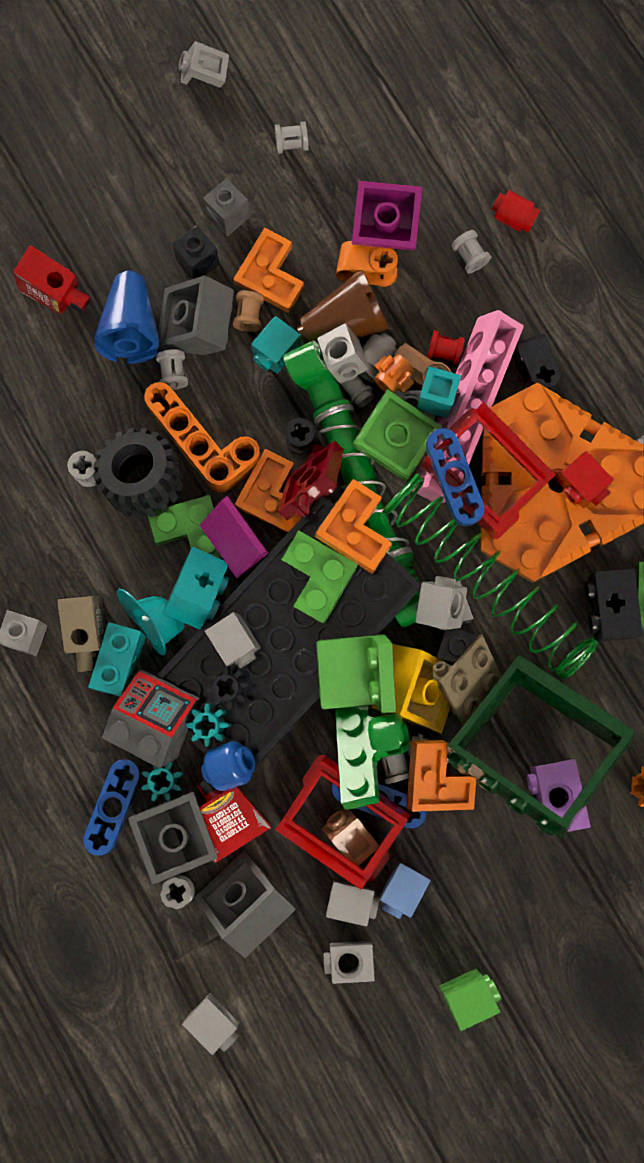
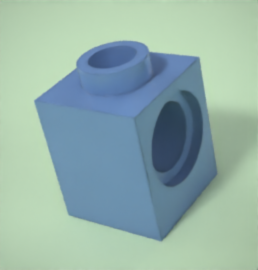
(403, 891)

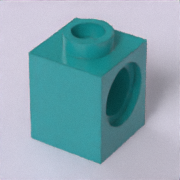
(273, 343)
(438, 392)

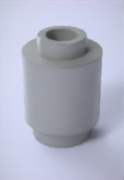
(374, 350)

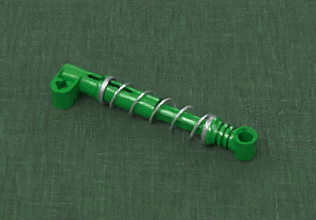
(334, 416)

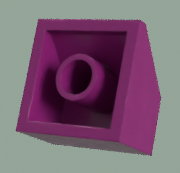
(387, 215)

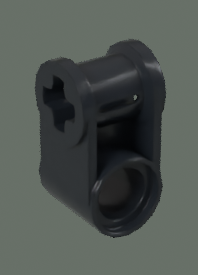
(535, 361)

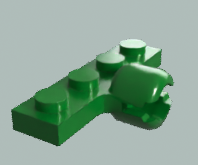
(360, 746)

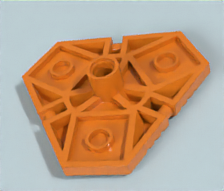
(549, 524)

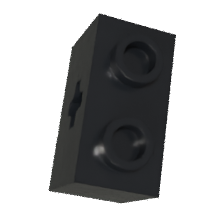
(620, 589)

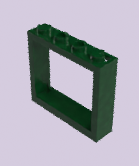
(565, 701)

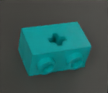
(197, 588)
(117, 660)

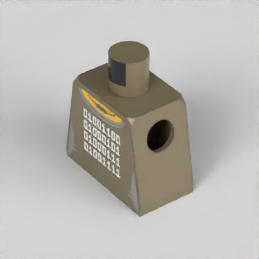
(80, 615)

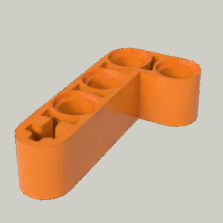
(195, 434)

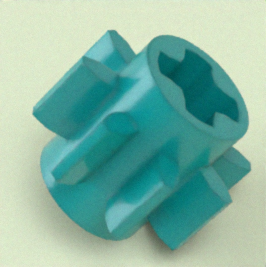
(204, 733)
(153, 785)

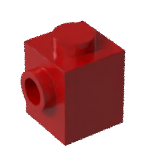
(585, 481)

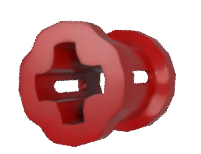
(445, 348)

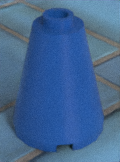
(127, 321)

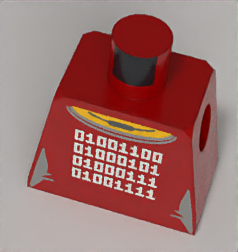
(49, 282)
(230, 818)

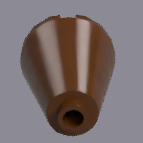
(349, 304)

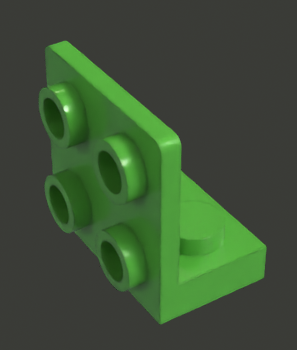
(356, 672)

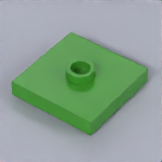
(395, 435)

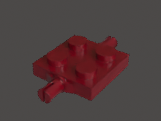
(311, 480)

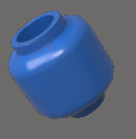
(228, 766)

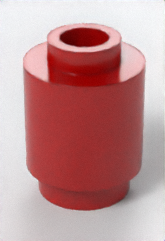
(515, 211)

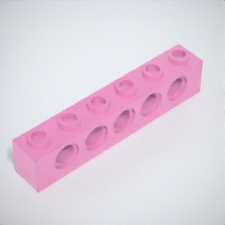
(481, 376)

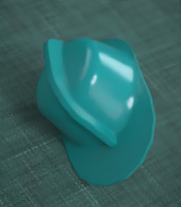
(150, 618)

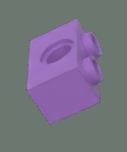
(563, 776)

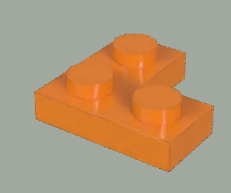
(263, 274)
(263, 491)
(346, 529)
(429, 783)

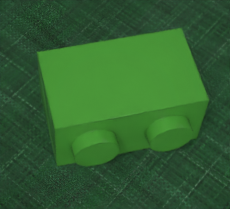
(471, 998)

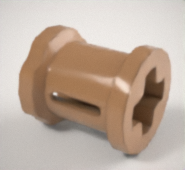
(248, 311)

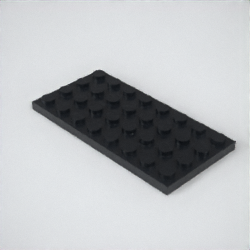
(286, 666)

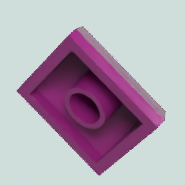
(233, 538)

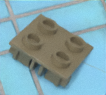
(468, 679)

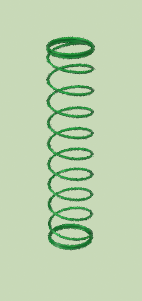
(581, 659)

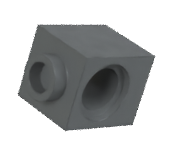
(226, 207)

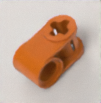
(370, 260)

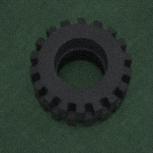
(122, 457)

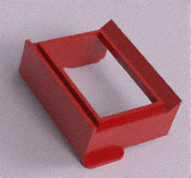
(515, 447)
(323, 852)

